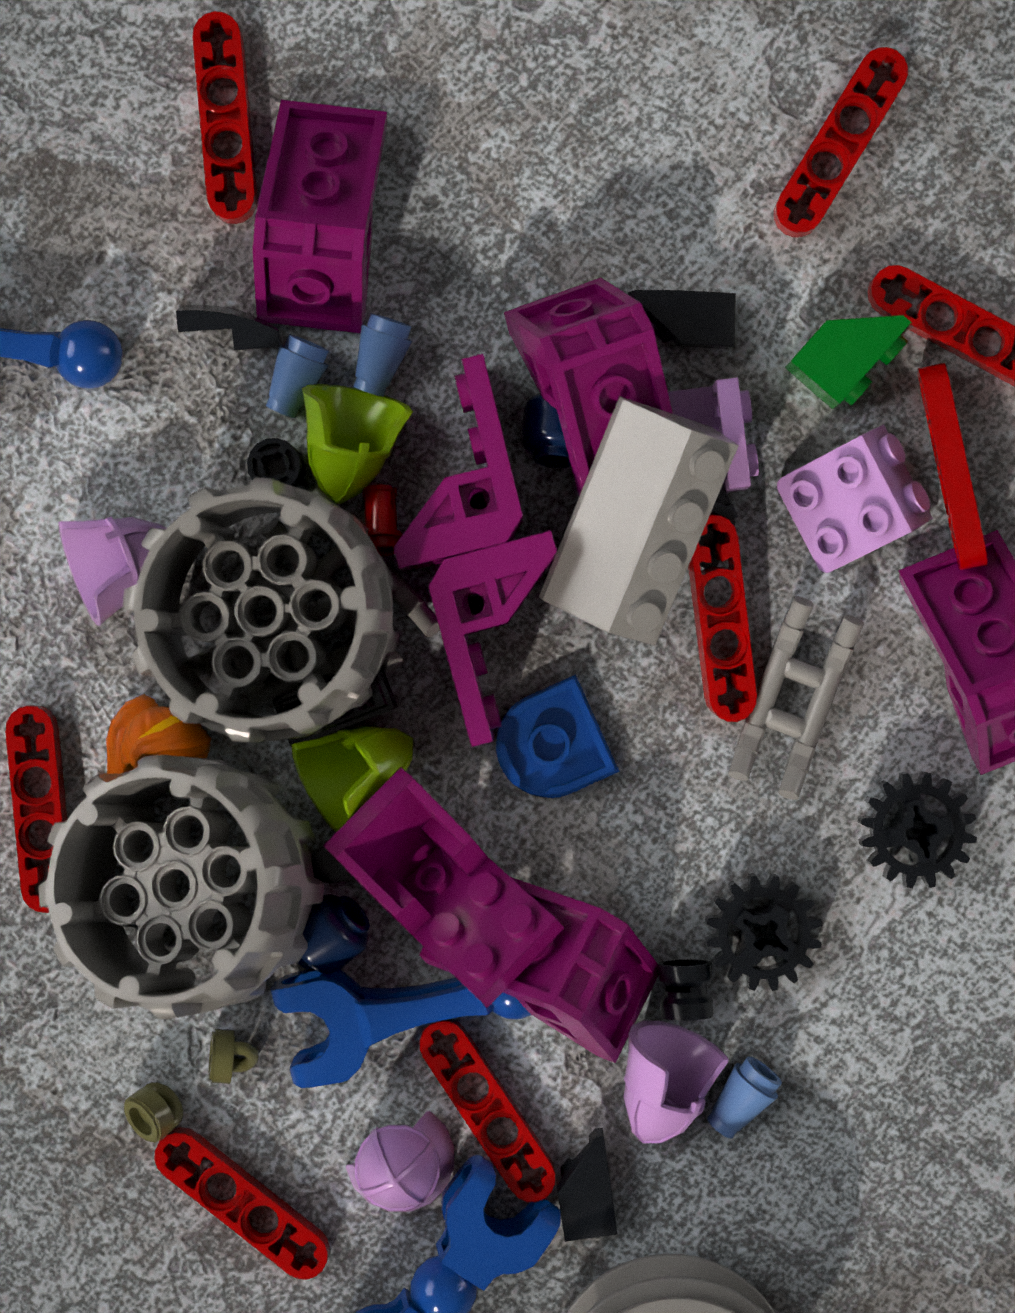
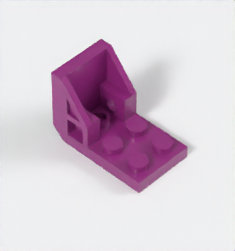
(317, 216)
(585, 354)
(447, 521)
(504, 580)
(974, 633)
(443, 887)
(587, 978)

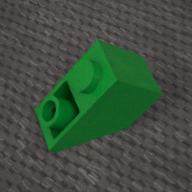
(843, 352)

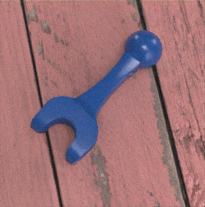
(83, 352)
(369, 1015)

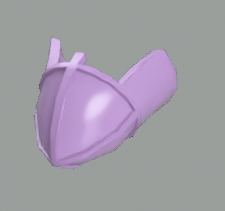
(105, 560)
(667, 1078)
(404, 1165)

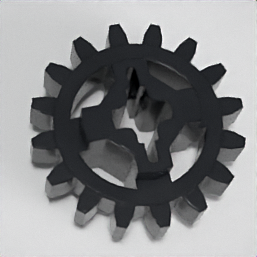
(939, 825)
(750, 953)

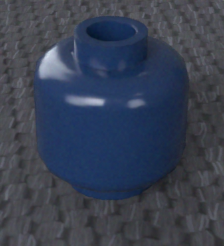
(543, 434)
(334, 934)

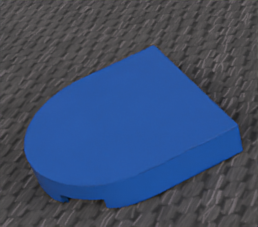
(553, 742)

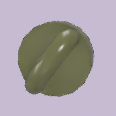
(222, 1056)
(153, 1111)

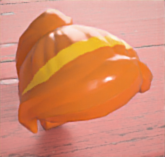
(149, 730)

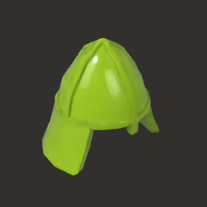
(349, 436)
(350, 768)

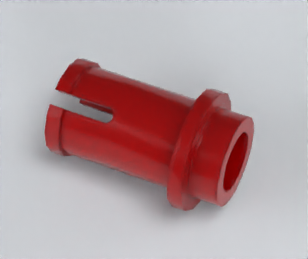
(381, 517)

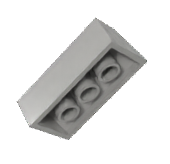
(638, 520)

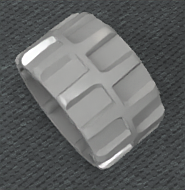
(160, 624)
(92, 904)

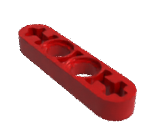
(224, 118)
(843, 144)
(967, 319)
(952, 466)
(716, 618)
(30, 808)
(493, 1105)
(235, 1211)

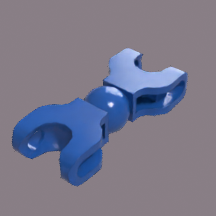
(474, 1246)

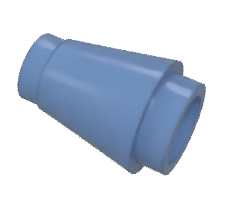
(380, 353)
(296, 366)
(744, 1096)

